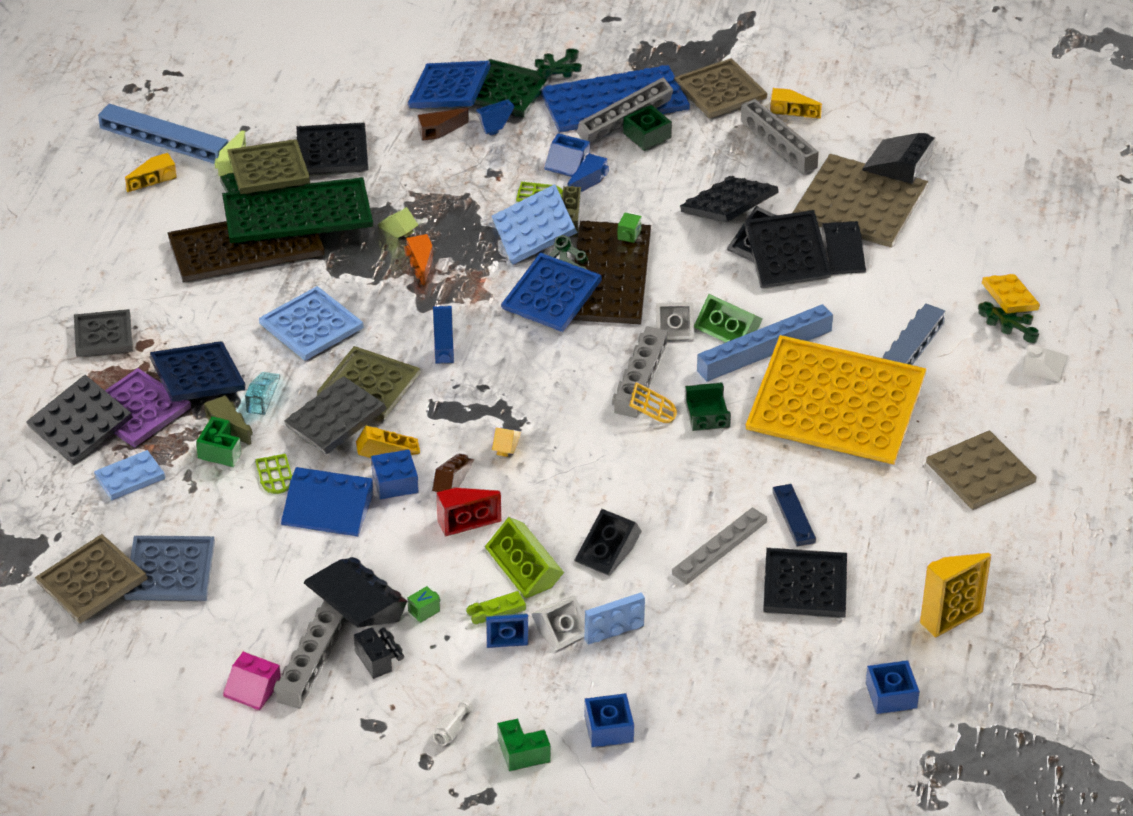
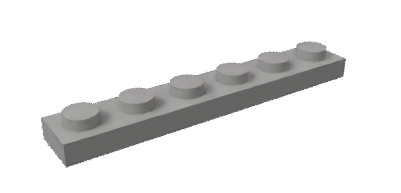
(719, 545)

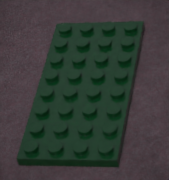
(297, 210)

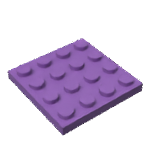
(147, 403)

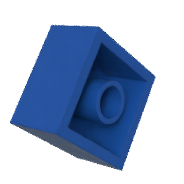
(394, 474)
(892, 687)
(609, 720)

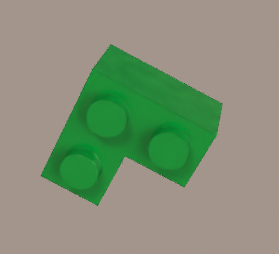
(217, 444)
(522, 749)

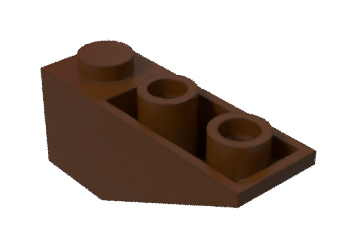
(441, 123)
(452, 472)

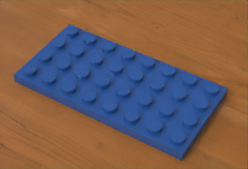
(579, 99)

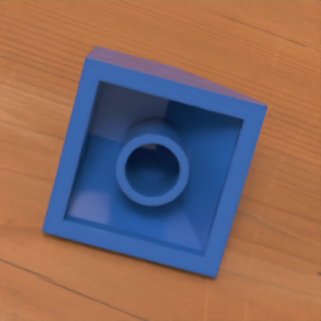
(494, 116)
(507, 630)

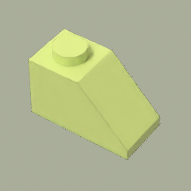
(399, 223)

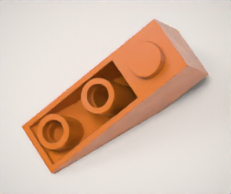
(420, 255)

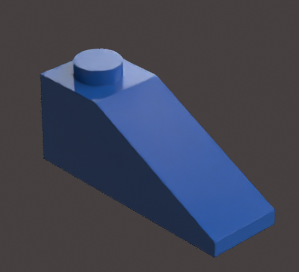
(589, 172)
(443, 334)

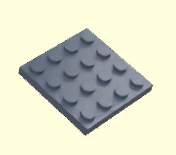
(175, 567)

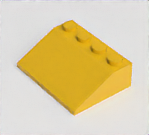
(954, 591)

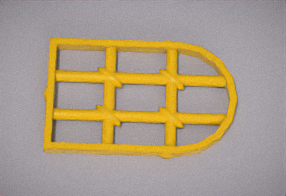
(645, 404)

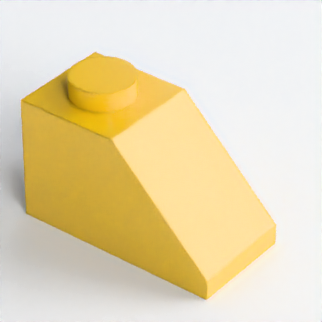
(505, 441)

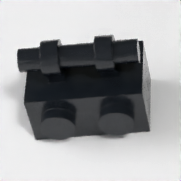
(373, 651)

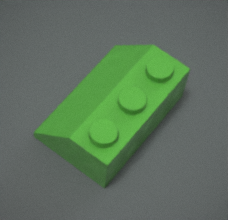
(725, 320)

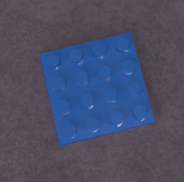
(449, 84)
(551, 292)

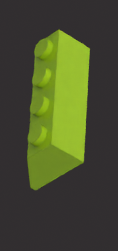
(523, 558)

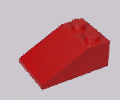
(467, 509)

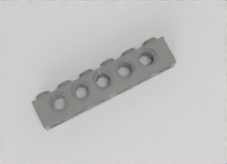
(612, 116)
(779, 136)
(640, 369)
(310, 656)

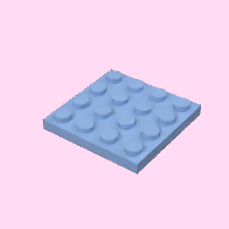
(533, 224)
(311, 323)

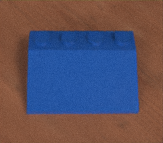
(327, 501)

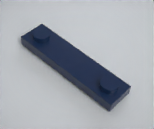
(794, 515)

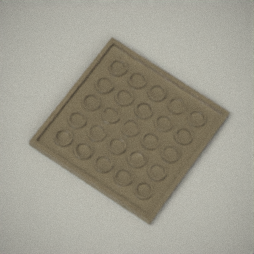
(848, 194)

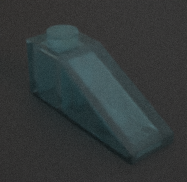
(261, 392)

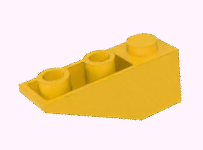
(794, 104)
(153, 171)
(377, 441)

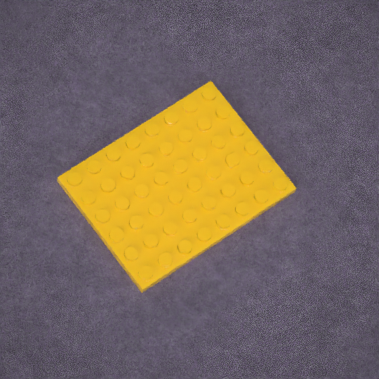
(836, 399)

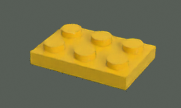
(1010, 293)

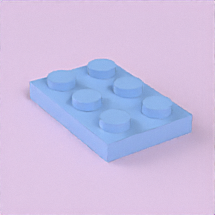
(129, 475)
(614, 618)

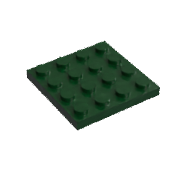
(511, 83)

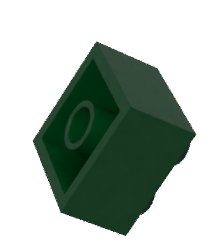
(647, 127)

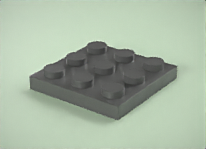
(103, 332)

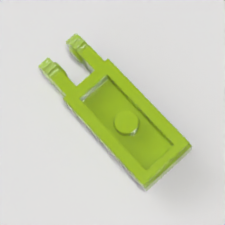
(505, 604)

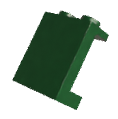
(707, 406)

